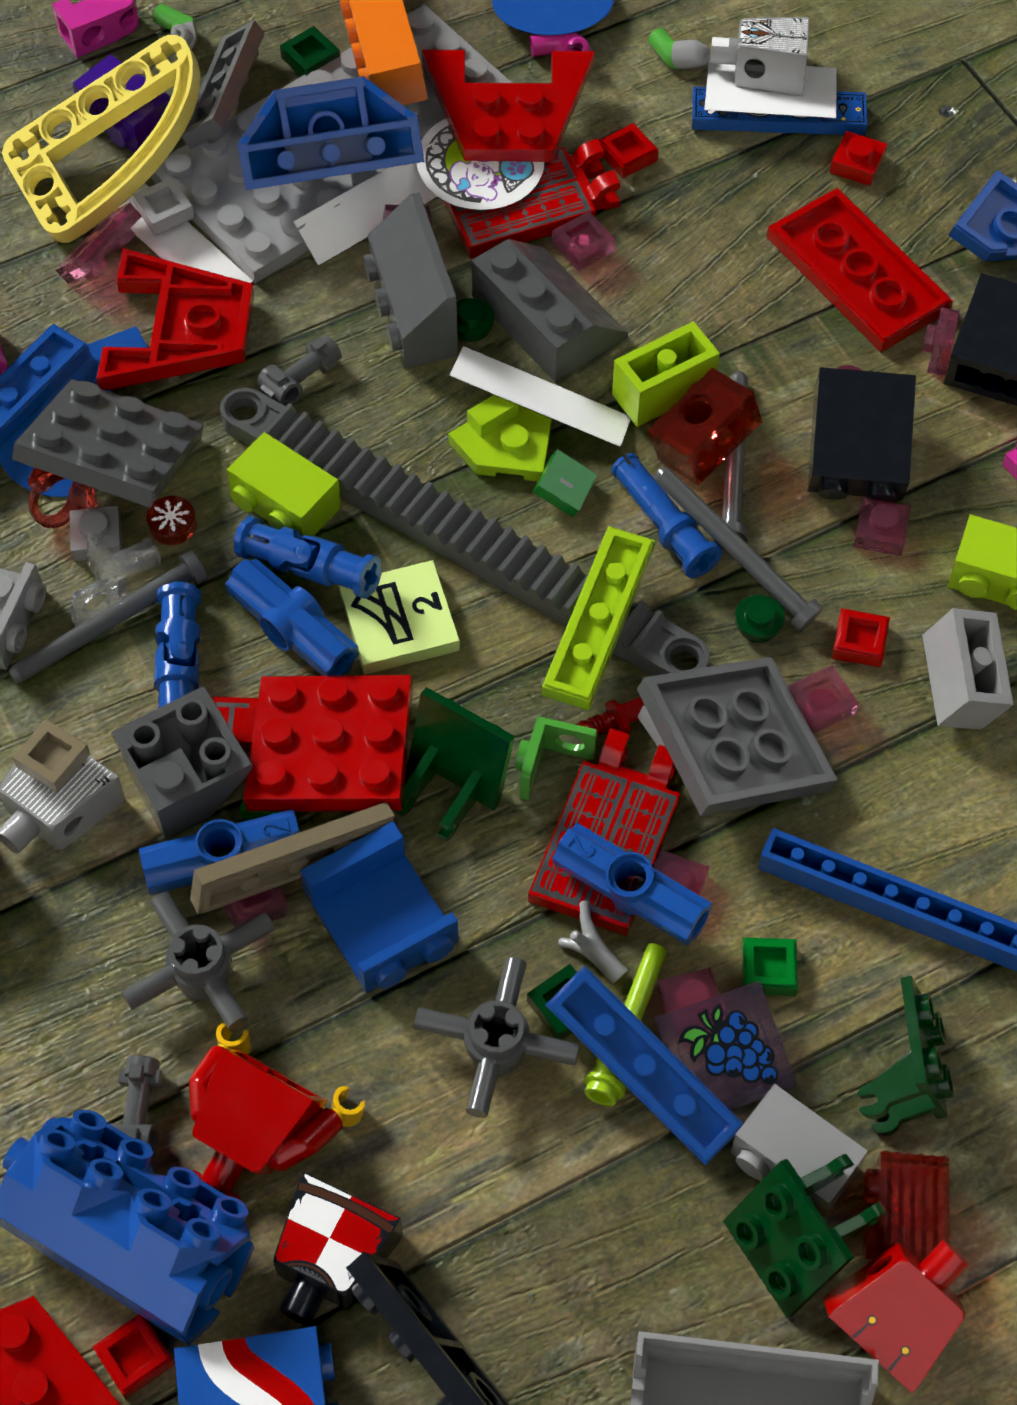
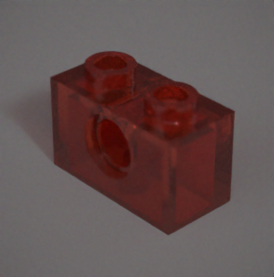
(705, 426)

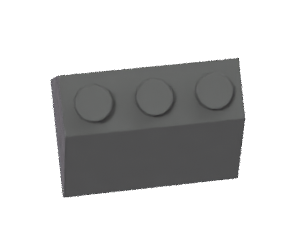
(412, 285)
(543, 307)

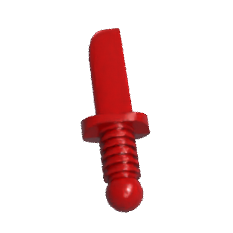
(615, 716)

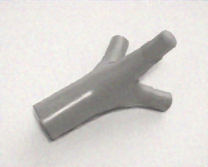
(592, 946)

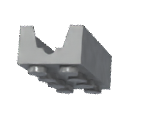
(731, 1373)

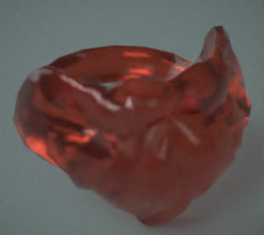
(79, 498)

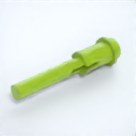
(601, 1083)

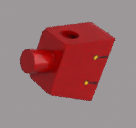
(902, 1309)

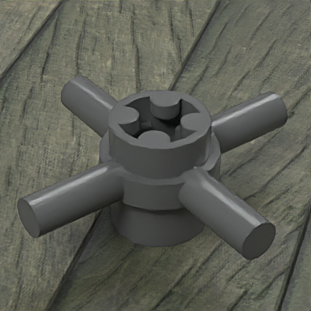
(186, 948)
(503, 1018)

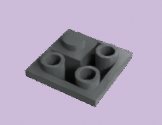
(182, 760)

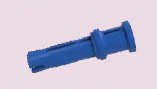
(676, 528)

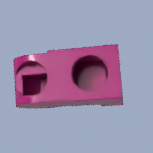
(94, 23)

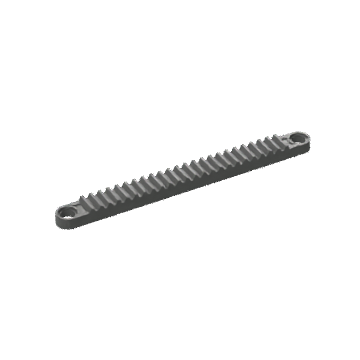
(455, 530)

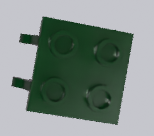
(460, 749)
(918, 1080)
(789, 1237)

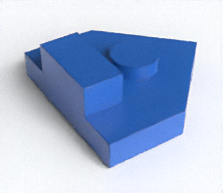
(991, 221)

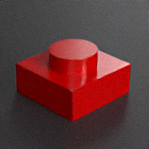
(858, 158)

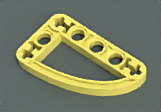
(122, 102)

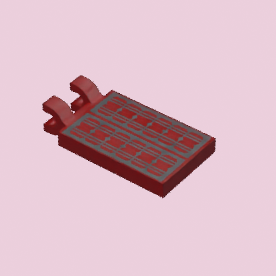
(555, 200)
(620, 807)

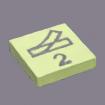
(401, 619)

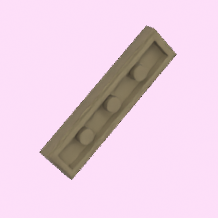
(280, 860)

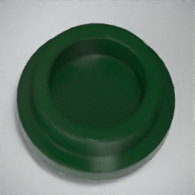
(474, 319)
(759, 618)

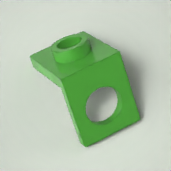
(546, 737)

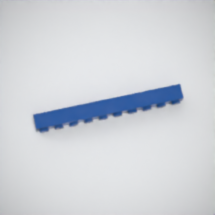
(891, 898)

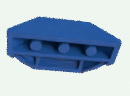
(327, 133)

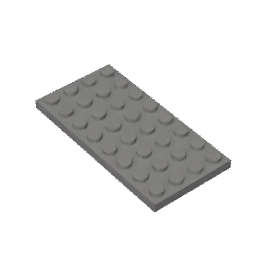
(258, 224)

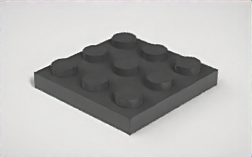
(108, 442)
(736, 735)

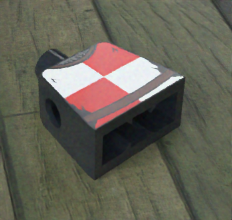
(323, 1237)

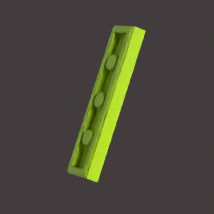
(598, 618)

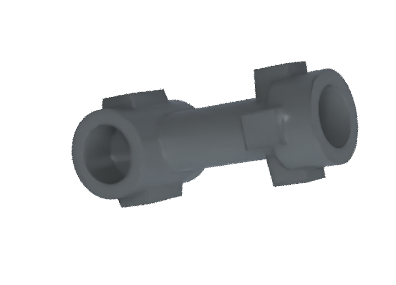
(284, 385)
(140, 1077)

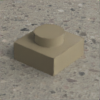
(51, 755)

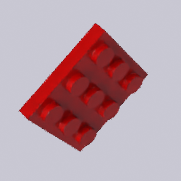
(329, 743)

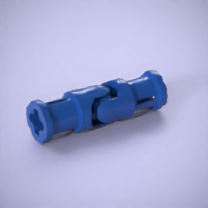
(309, 559)
(177, 637)

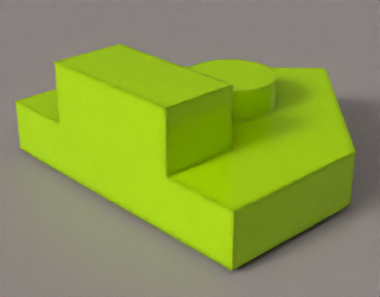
(503, 439)

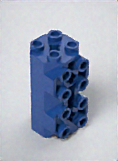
(136, 1235)

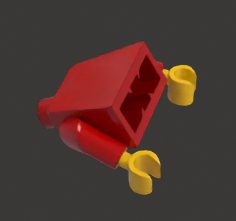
(257, 1114)

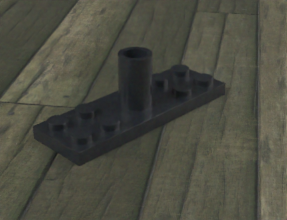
(421, 1332)

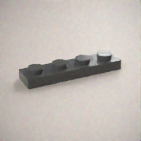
(223, 85)

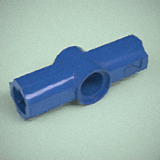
(291, 618)
(173, 862)
(658, 901)

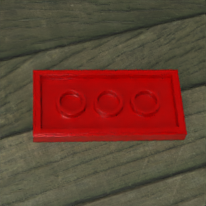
(859, 269)

